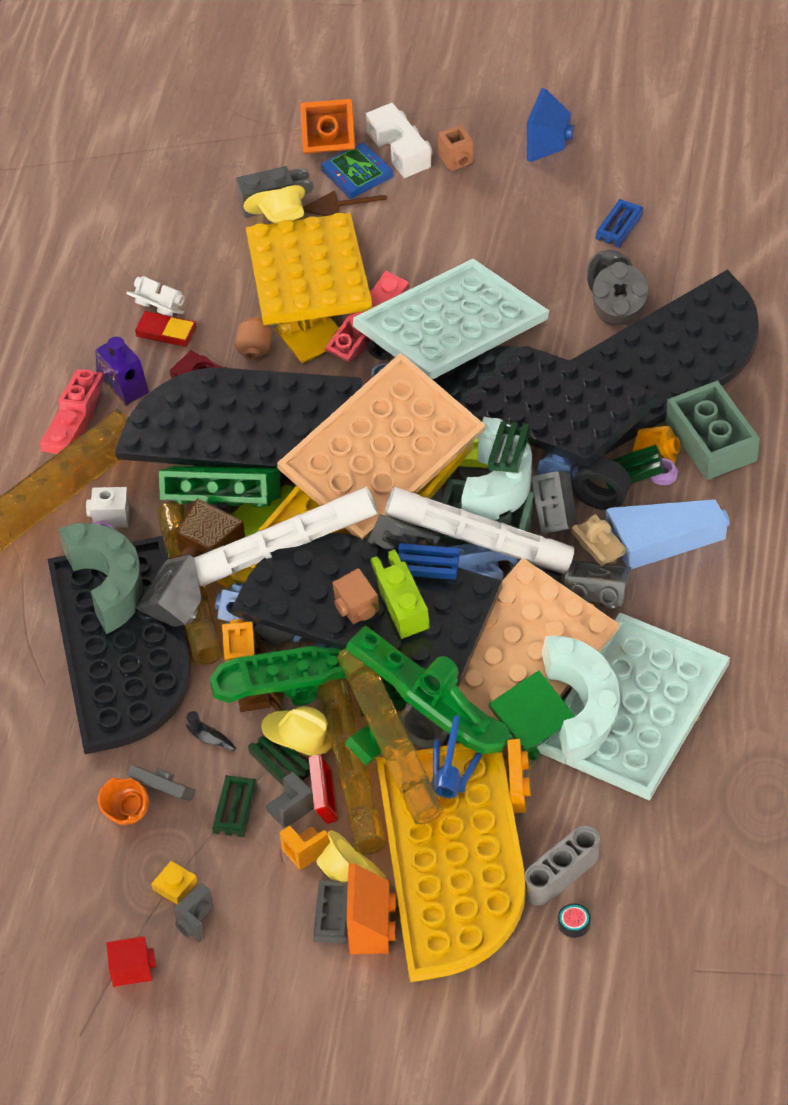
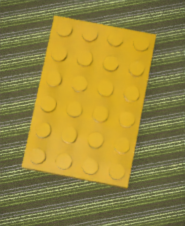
(308, 269)

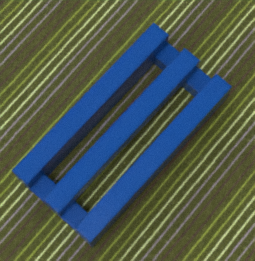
(611, 236)
(430, 556)

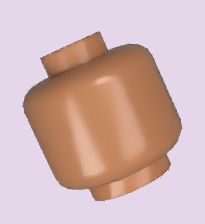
(253, 338)

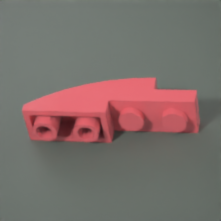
(349, 341)
(74, 412)

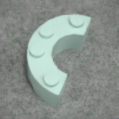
(499, 490)
(598, 688)

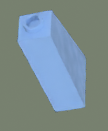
(666, 529)

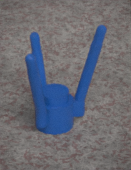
(447, 780)

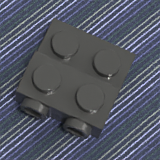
(597, 583)

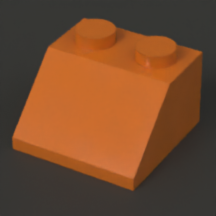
(328, 126)
(369, 912)

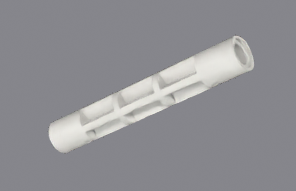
(479, 530)
(290, 533)

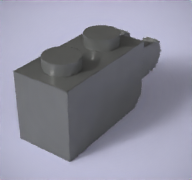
(270, 180)

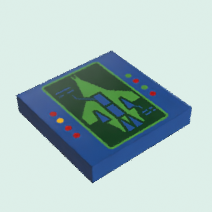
(356, 170)

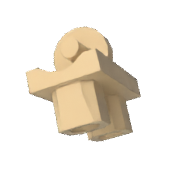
(599, 541)

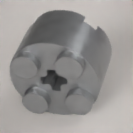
(620, 279)

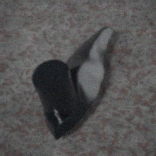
(207, 733)

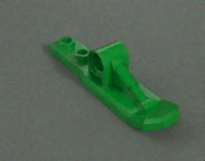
(289, 671)
(431, 692)

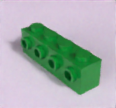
(220, 484)

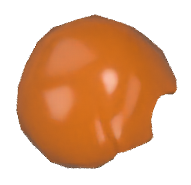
(123, 800)

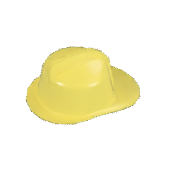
(277, 204)
(299, 729)
(338, 855)

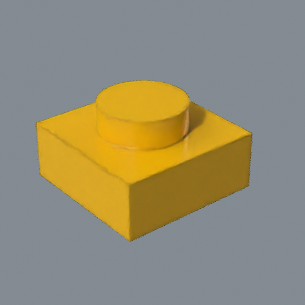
(174, 882)

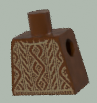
(207, 529)

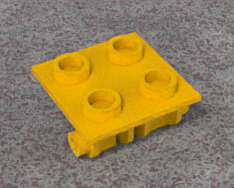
(307, 337)

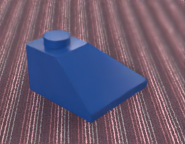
(547, 127)

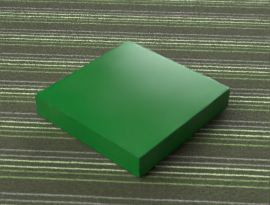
(531, 711)

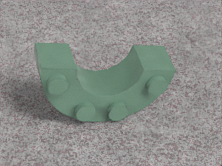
(113, 554)

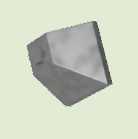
(173, 593)

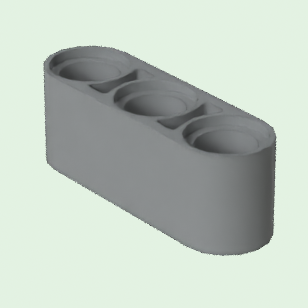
(565, 852)

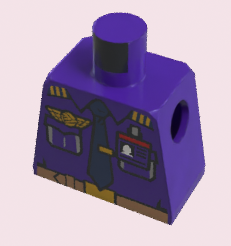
(116, 364)

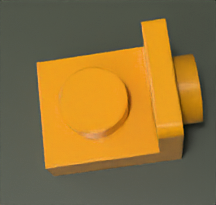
(661, 436)
(238, 639)

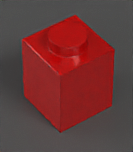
(130, 961)

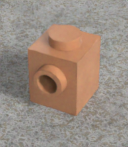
(455, 147)
(355, 597)

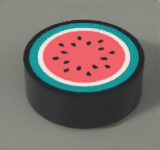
(574, 920)

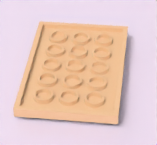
(384, 436)
(514, 635)

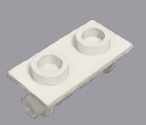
(147, 294)

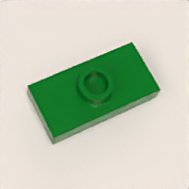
(364, 745)

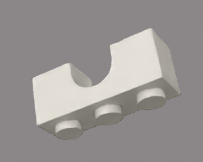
(408, 149)

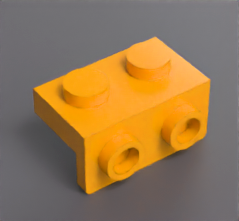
(515, 766)

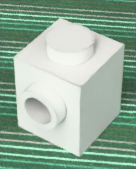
(109, 505)

